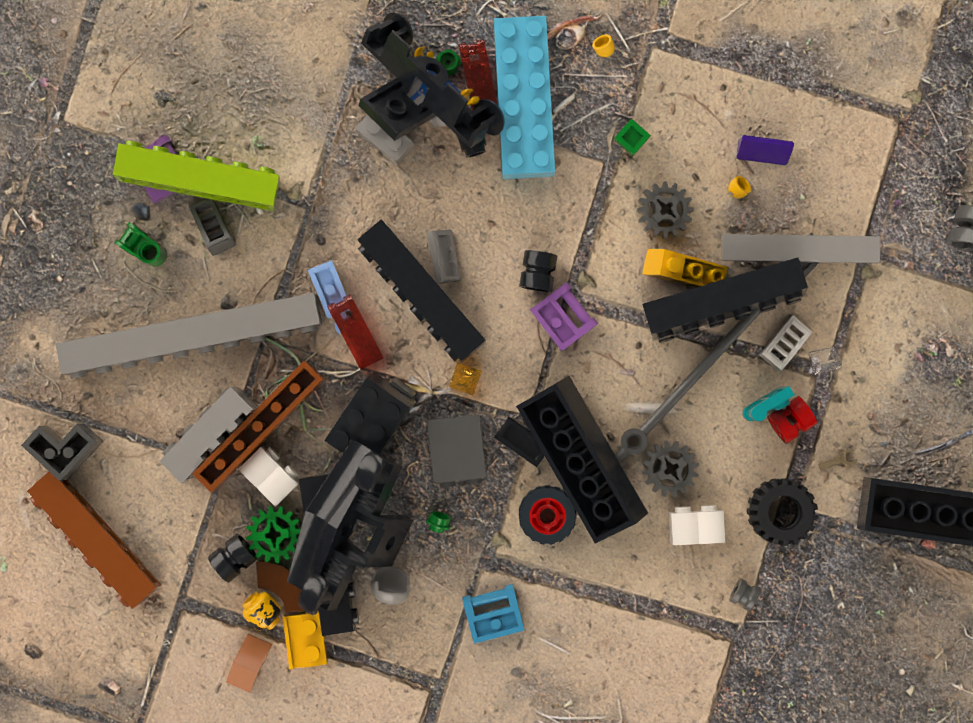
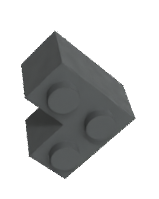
(63, 455)

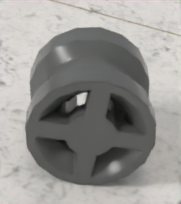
(744, 594)

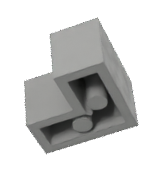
(380, 140)

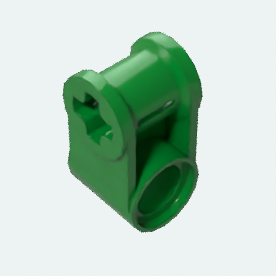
(139, 243)

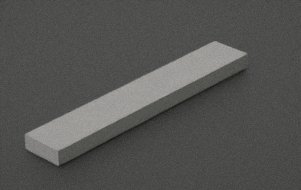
(806, 247)

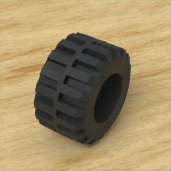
(803, 517)

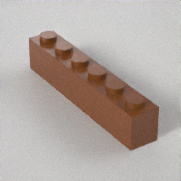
(259, 426)
(94, 539)

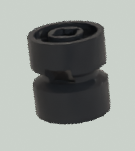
(538, 270)
(232, 558)

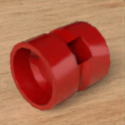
(799, 414)

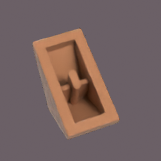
(248, 663)

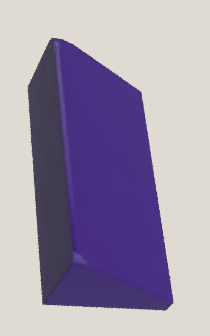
(764, 150)

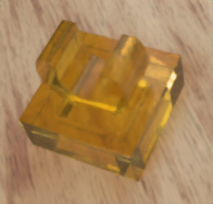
(465, 379)

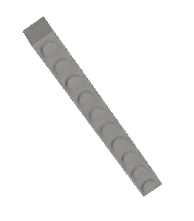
(189, 334)

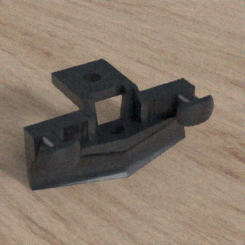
(323, 553)

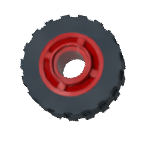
(547, 531)

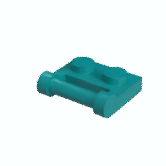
(774, 400)

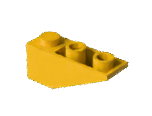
(682, 268)

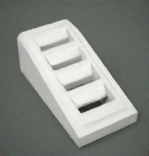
(774, 361)

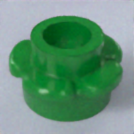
(449, 55)
(438, 521)

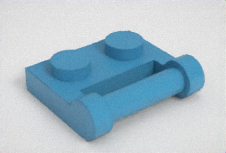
(495, 622)

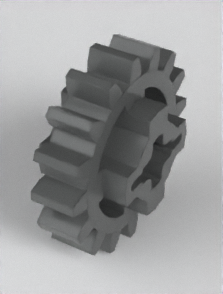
(656, 202)
(680, 462)

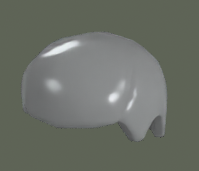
(390, 585)

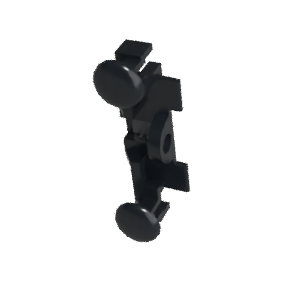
(399, 113)

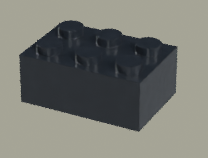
(371, 415)

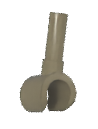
(841, 459)

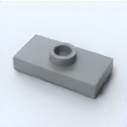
(443, 256)

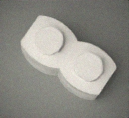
(270, 475)
(696, 527)

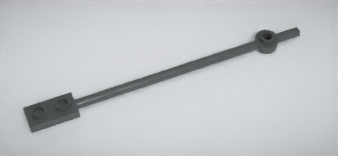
(687, 384)

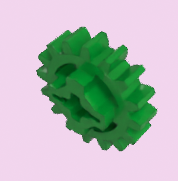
(263, 535)

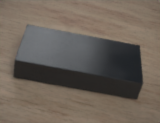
(520, 441)

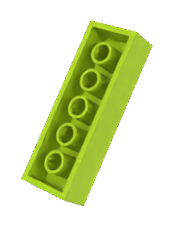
(196, 176)

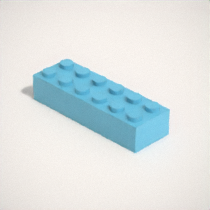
(524, 97)

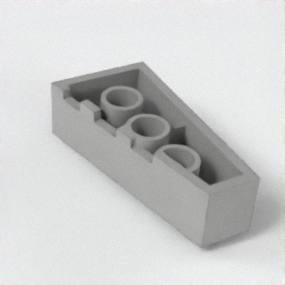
(208, 433)

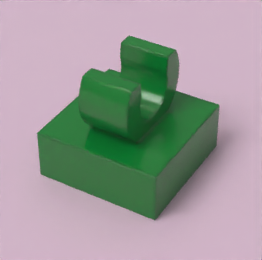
(632, 137)

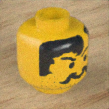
(261, 611)

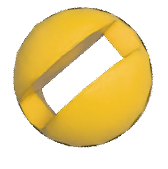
(604, 46)
(739, 187)

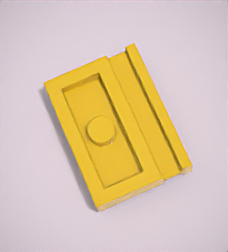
(304, 641)

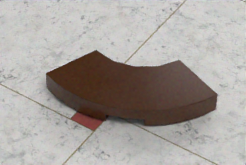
(274, 578)

